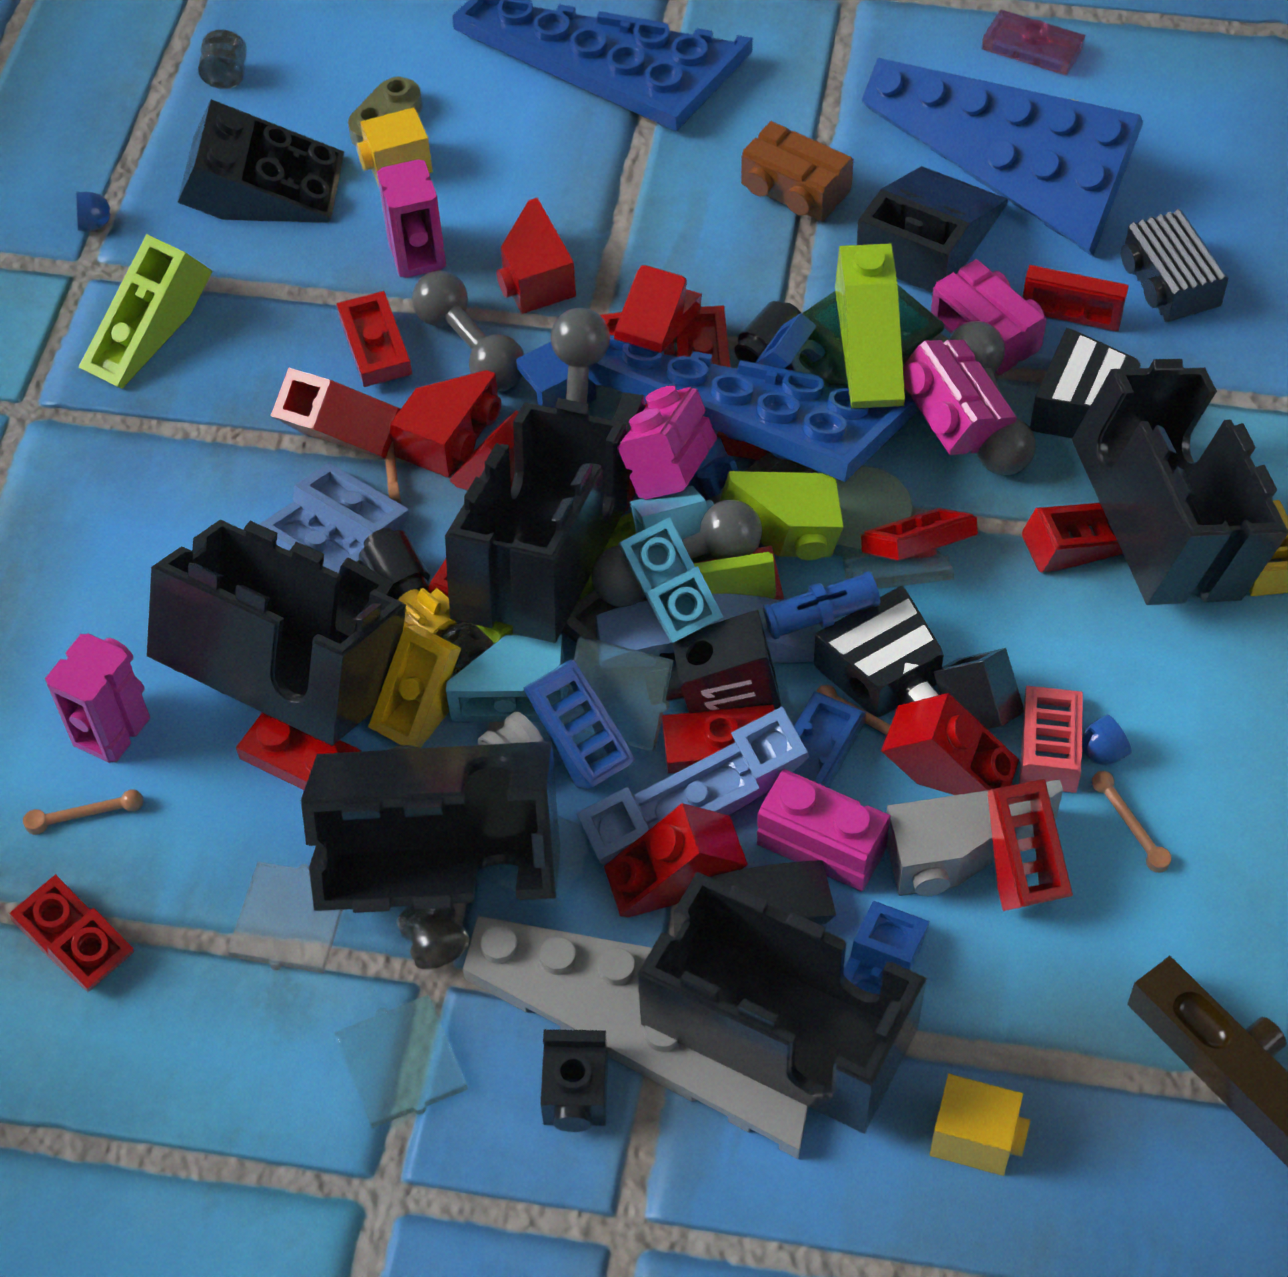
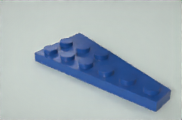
(612, 56)
(1027, 146)
(763, 406)

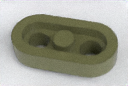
(388, 97)

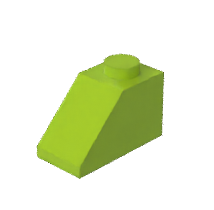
(795, 509)

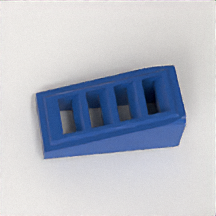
(561, 735)

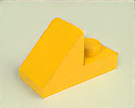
(415, 687)

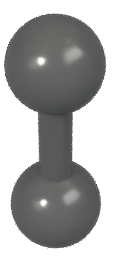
(442, 302)
(580, 341)
(1014, 445)
(725, 532)

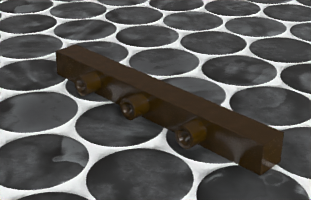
(1219, 1050)

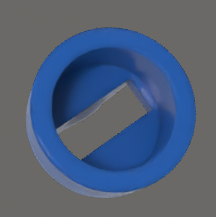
(91, 211)
(1105, 741)

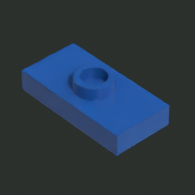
(828, 733)

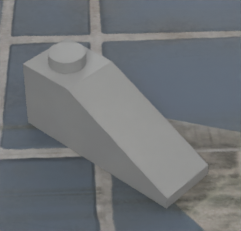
(947, 839)

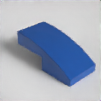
(884, 938)

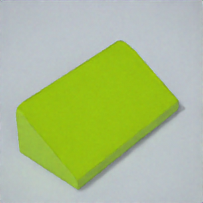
(741, 575)

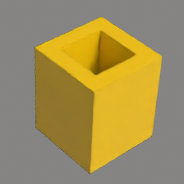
(393, 140)
(979, 1125)

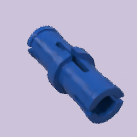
(821, 605)

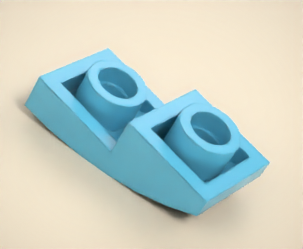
(670, 580)

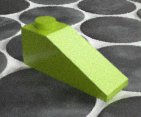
(145, 311)
(870, 325)

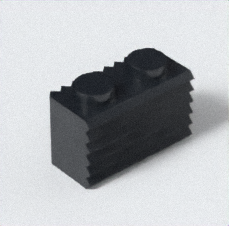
(1173, 266)

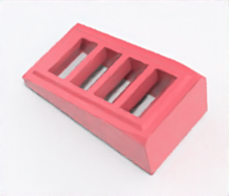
(1038, 767)

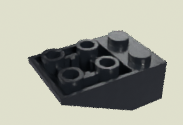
(258, 170)
(929, 223)

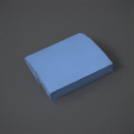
(334, 515)

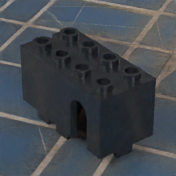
(1177, 520)
(532, 546)
(265, 629)
(427, 821)
(774, 1002)

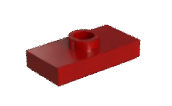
(1076, 297)
(919, 534)
(701, 734)

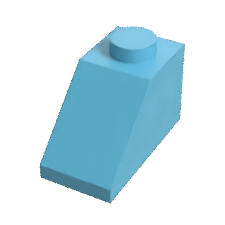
(494, 682)

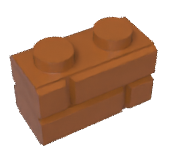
(796, 171)

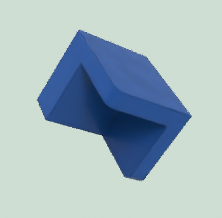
(548, 375)

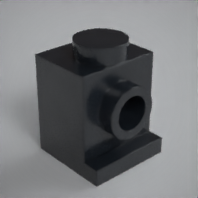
(574, 1056)

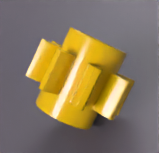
(427, 610)

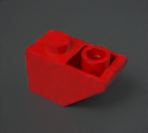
(334, 413)
(444, 420)
(947, 748)
(666, 858)

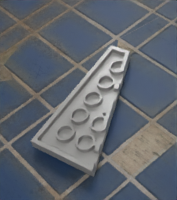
(595, 987)

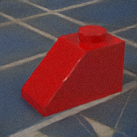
(535, 262)

